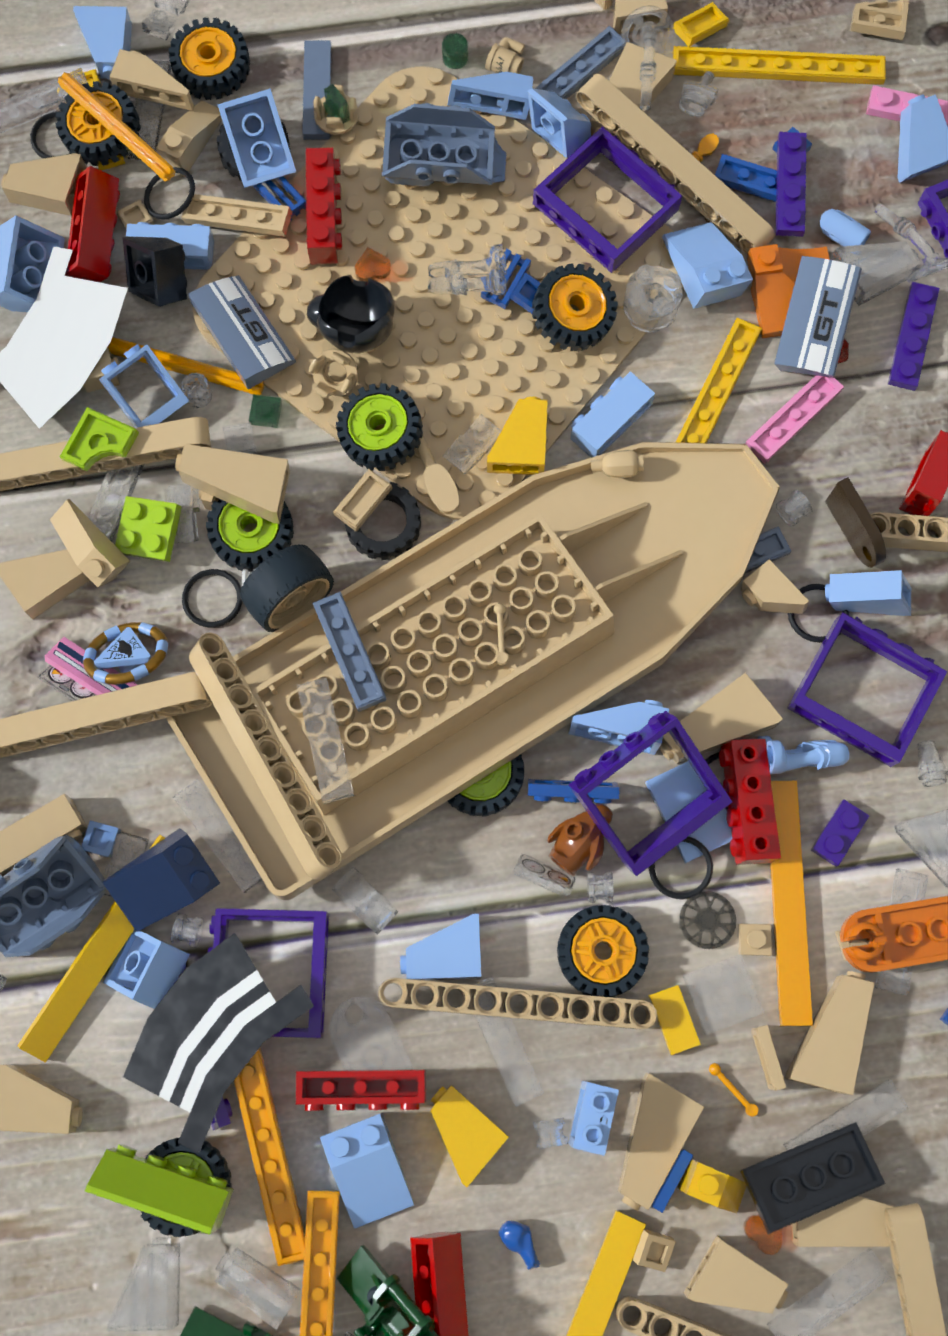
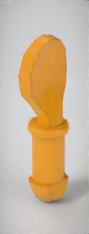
(706, 146)

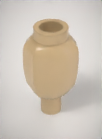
(619, 464)

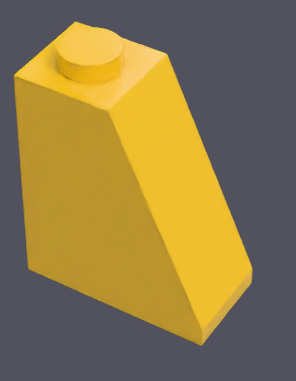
(522, 440)
(466, 1132)
(712, 1186)

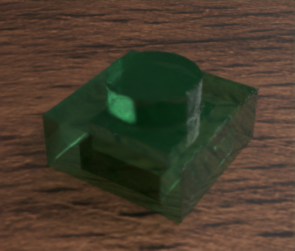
(335, 103)
(265, 411)

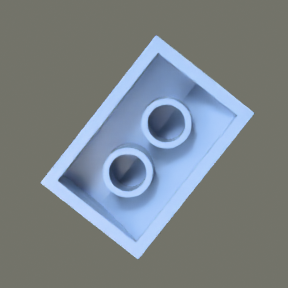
(23, 261)

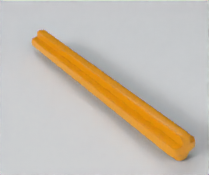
(116, 127)
(187, 366)

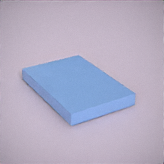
(676, 790)

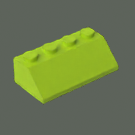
(161, 1189)

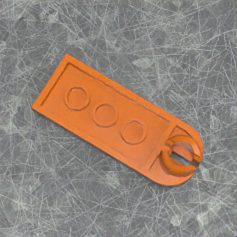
(898, 935)

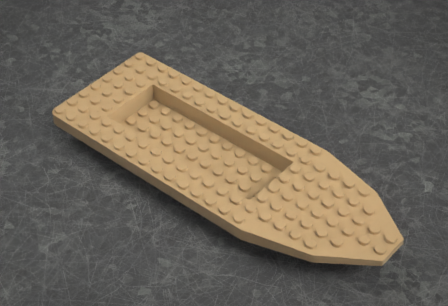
(595, 596)

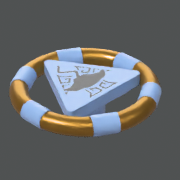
(124, 652)

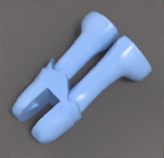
(813, 753)

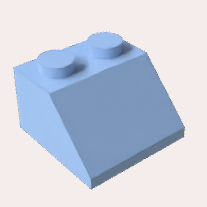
(558, 121)
(146, 969)

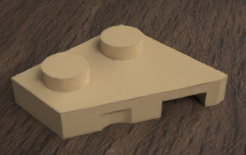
(881, 18)

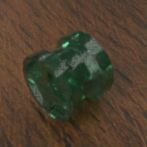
(450, 45)

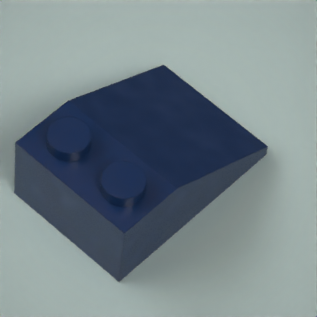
(161, 881)

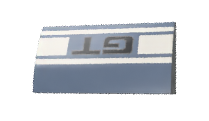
(817, 317)
(241, 330)

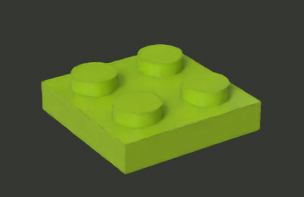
(148, 528)

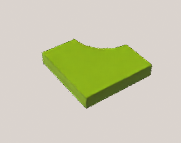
(97, 438)

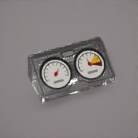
(63, 684)
(544, 875)

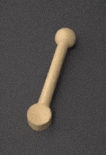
(502, 657)

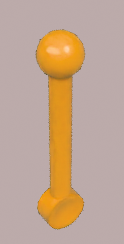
(750, 1109)

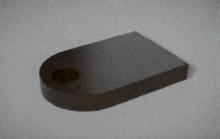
(856, 523)

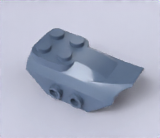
(441, 145)
(47, 896)

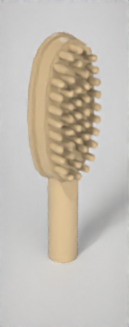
(438, 482)

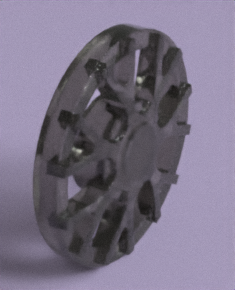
(707, 920)

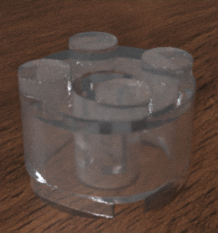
(652, 298)

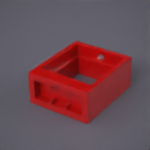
(929, 479)

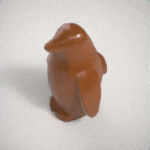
(578, 842)

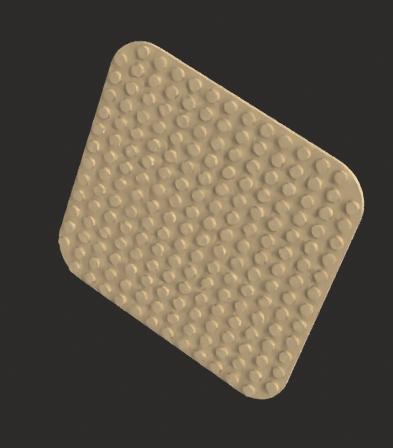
(444, 350)

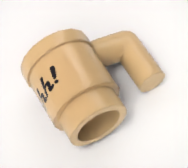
(504, 56)

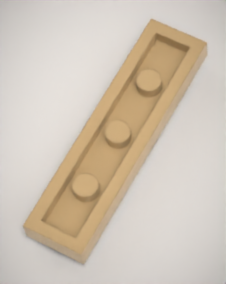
(238, 215)

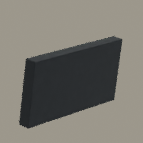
(812, 1177)

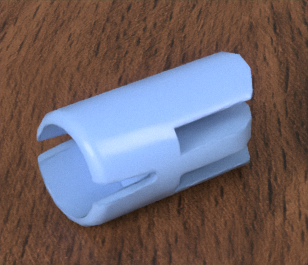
(843, 228)

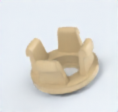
(334, 125)
(324, 383)

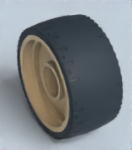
(286, 586)

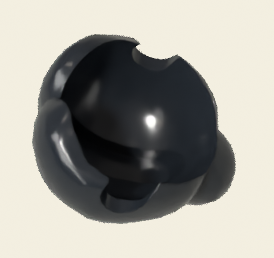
(353, 314)

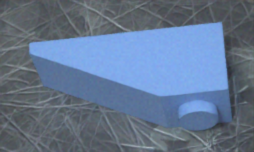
(493, 93)

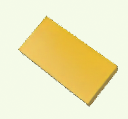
(700, 24)
(674, 1020)

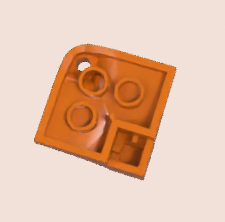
(773, 282)

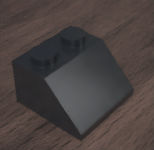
(155, 269)

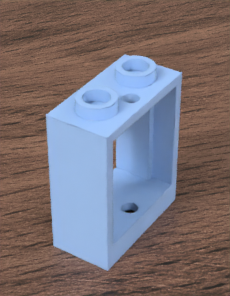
(132, 355)
(587, 1130)

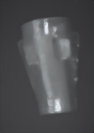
(930, 765)

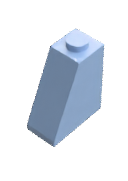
(105, 33)
(922, 138)
(870, 592)
(446, 954)

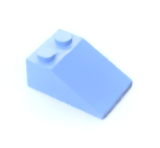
(257, 138)
(707, 264)
(617, 722)
(367, 1170)

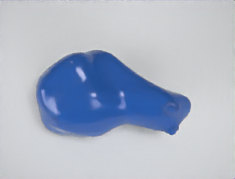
(518, 1239)

